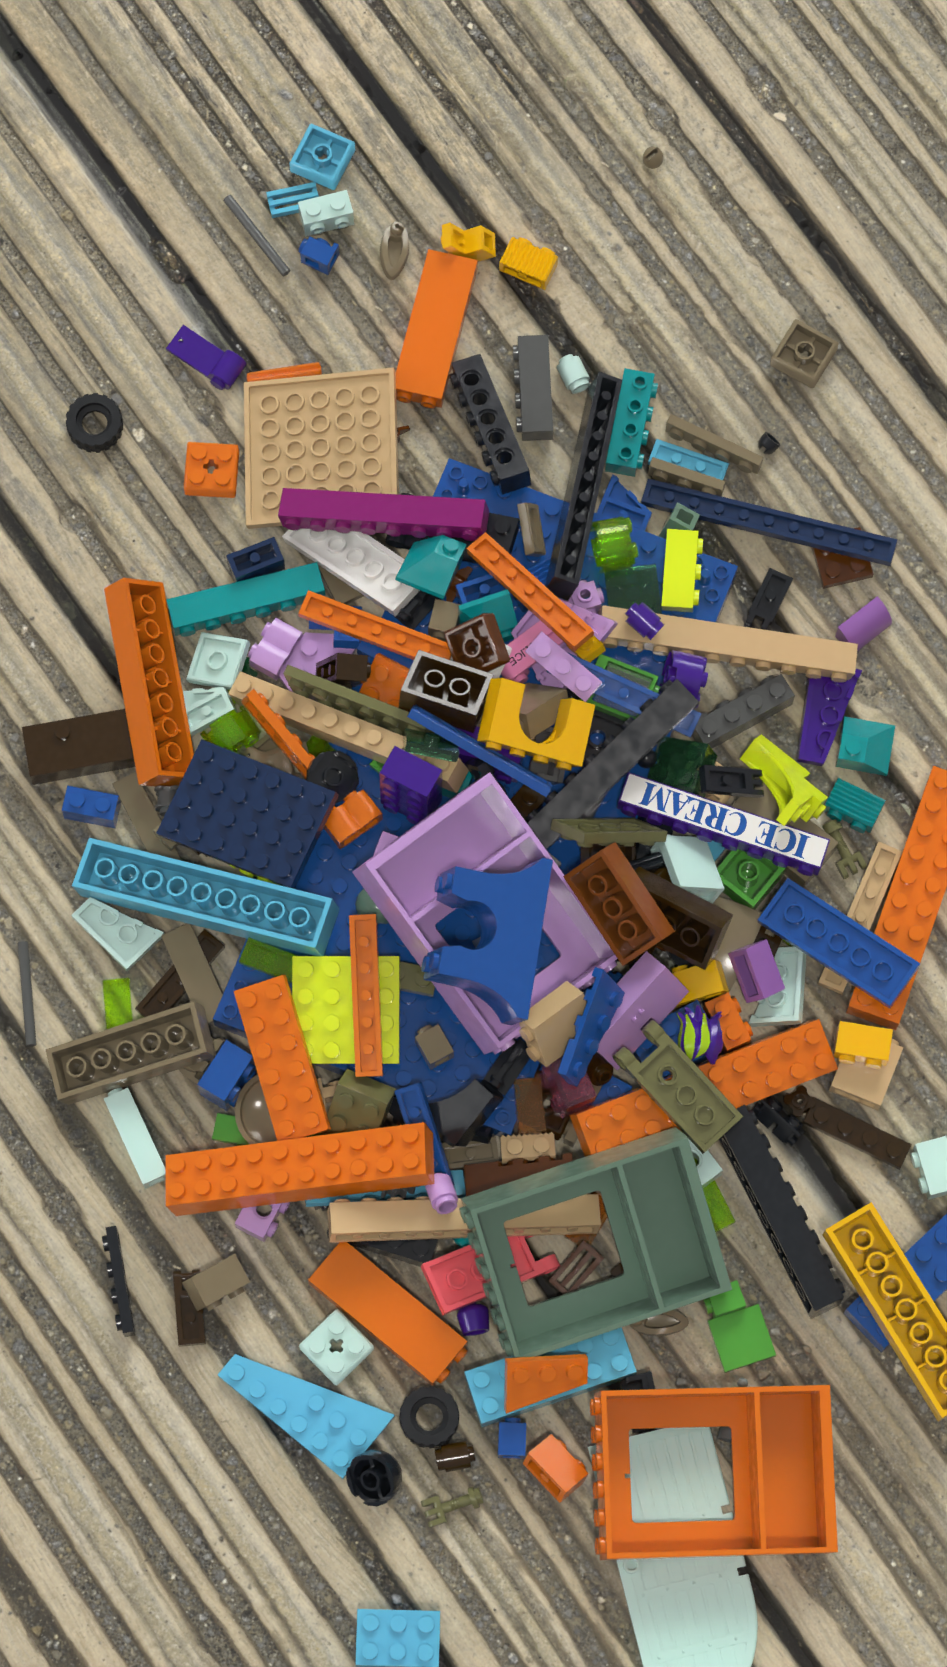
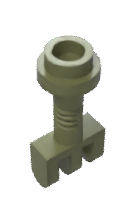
(848, 859)
(440, 1509)

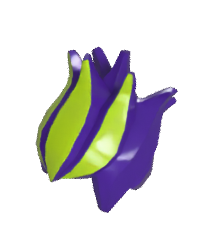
(700, 1035)

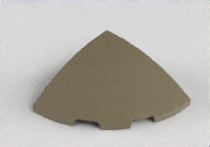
(740, 933)

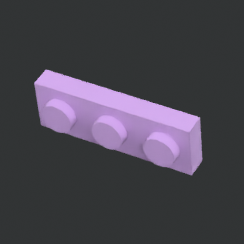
(563, 666)

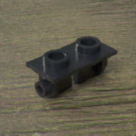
(416, 609)
(508, 1067)
(787, 1126)

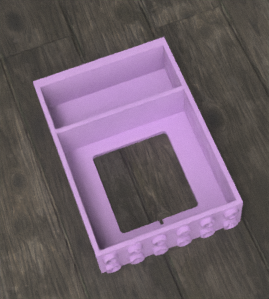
(488, 835)

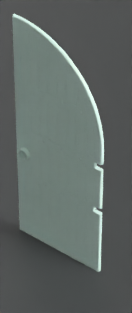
(685, 1607)

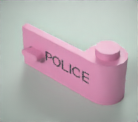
(520, 661)

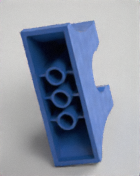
(511, 925)

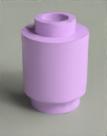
(442, 1194)

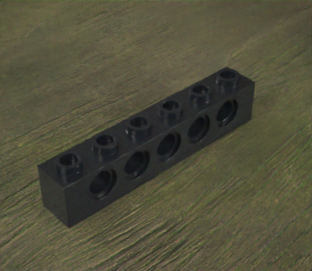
(497, 438)

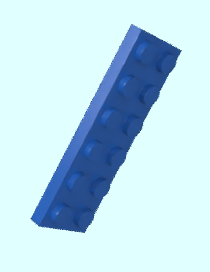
(839, 943)

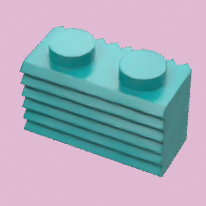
(853, 806)

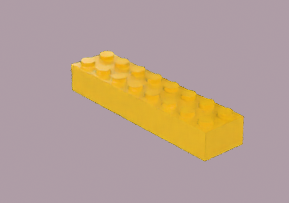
(895, 1300)

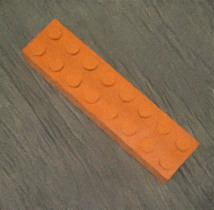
(150, 681)

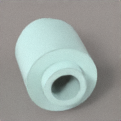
(573, 373)

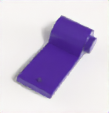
(207, 359)

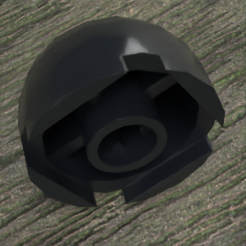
(374, 1477)

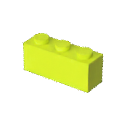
(681, 570)

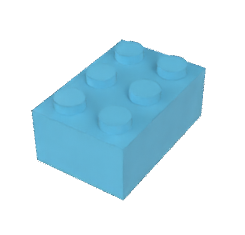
(397, 1638)

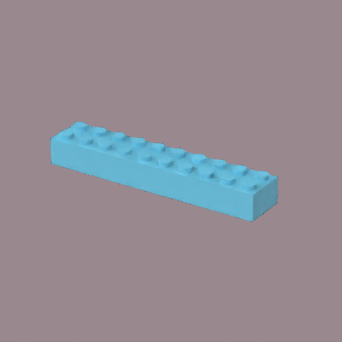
(206, 897)

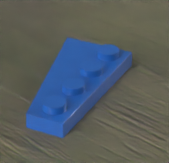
(591, 1026)

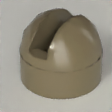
(656, 160)

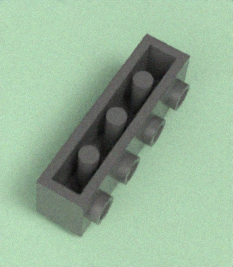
(534, 387)
(744, 712)

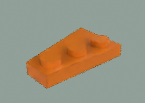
(541, 1377)

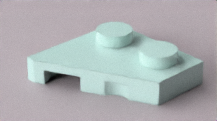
(206, 706)

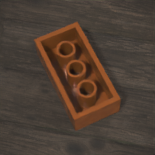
(618, 903)

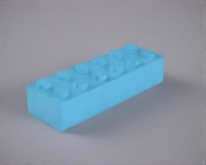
(607, 1364)

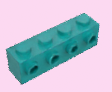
(630, 422)

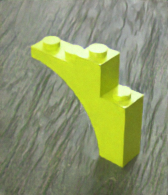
(786, 781)

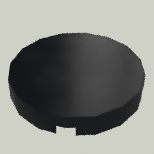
(335, 772)

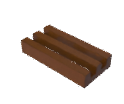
(591, 1252)

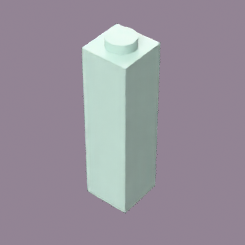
(135, 1137)

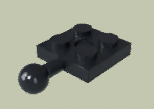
(608, 726)

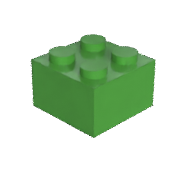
(748, 878)

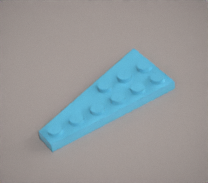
(317, 1418)

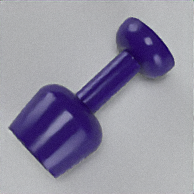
(473, 1319)

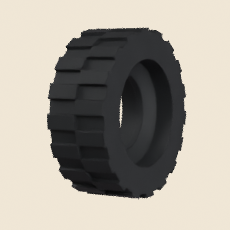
(88, 404)
(424, 1396)

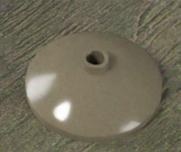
(253, 1114)

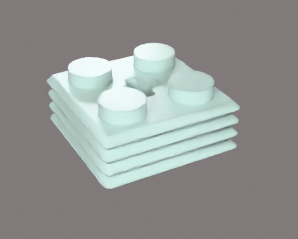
(336, 1329)

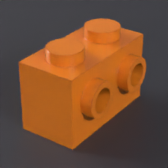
(734, 1031)
(555, 1468)

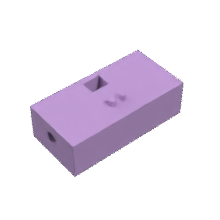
(648, 996)

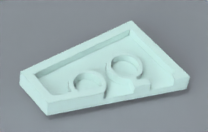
(786, 1005)

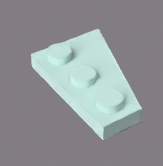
(117, 933)

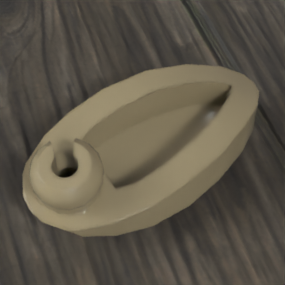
(394, 250)
(662, 1324)

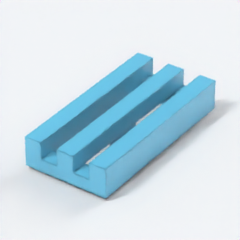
(290, 191)

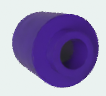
(644, 620)

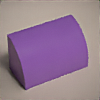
(865, 624)
(756, 971)

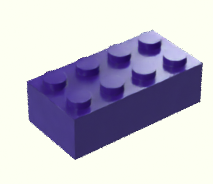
(410, 786)

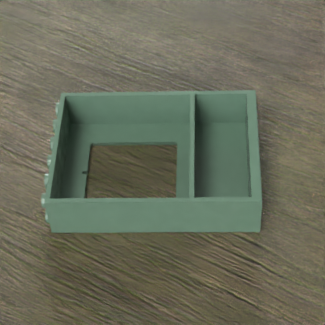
(658, 1230)

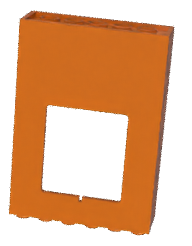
(777, 1469)

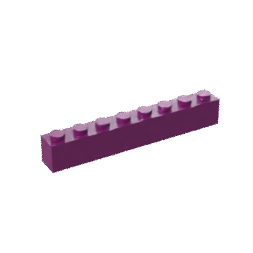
(383, 513)

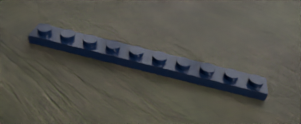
(772, 522)

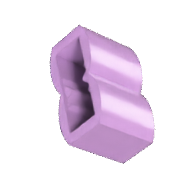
(275, 648)

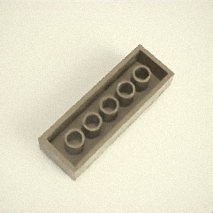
(130, 1053)

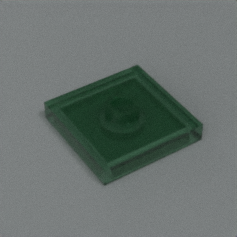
(430, 745)

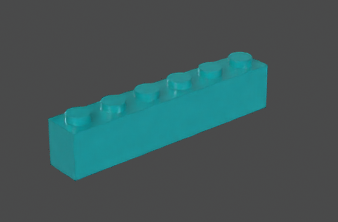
(244, 599)

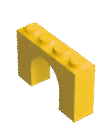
(502, 727)

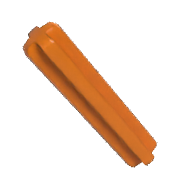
(286, 372)

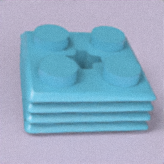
(315, 144)

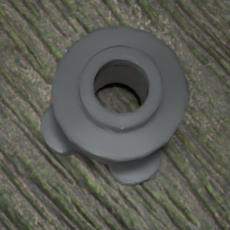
(165, 796)

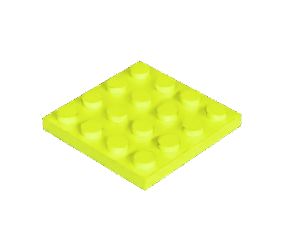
(326, 1007)

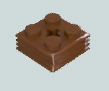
(479, 632)

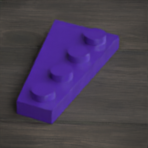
(821, 717)

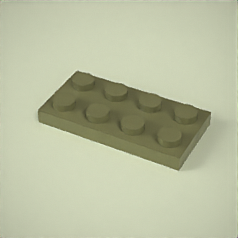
(608, 830)

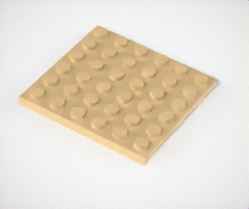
(318, 436)

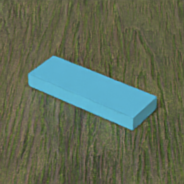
(689, 459)

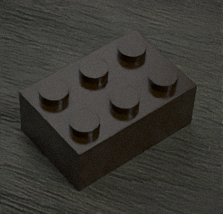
(446, 690)

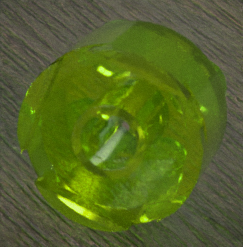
(613, 544)
(233, 731)

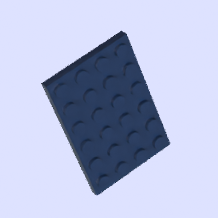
(247, 814)

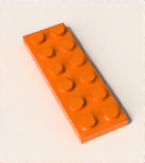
(282, 1059)

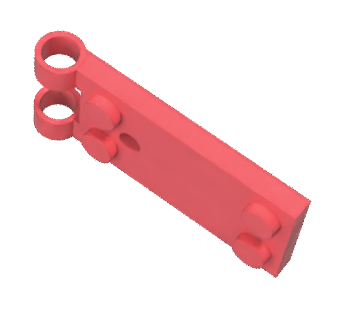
(457, 1280)

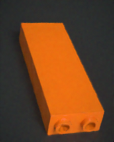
(435, 328)
(389, 1313)

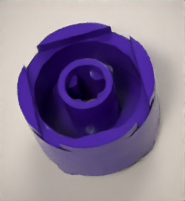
(687, 669)

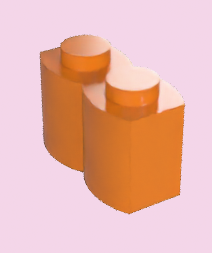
(352, 818)

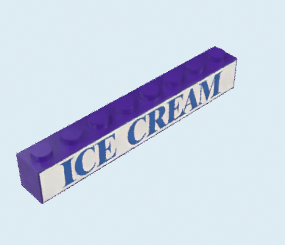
(722, 824)

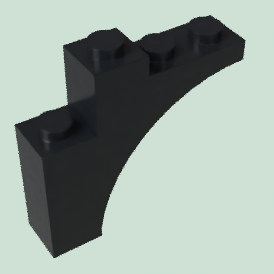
(460, 1115)

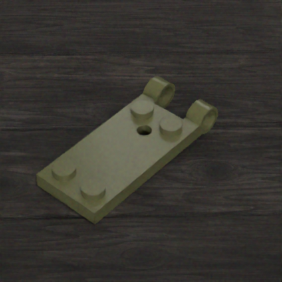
(686, 1098)

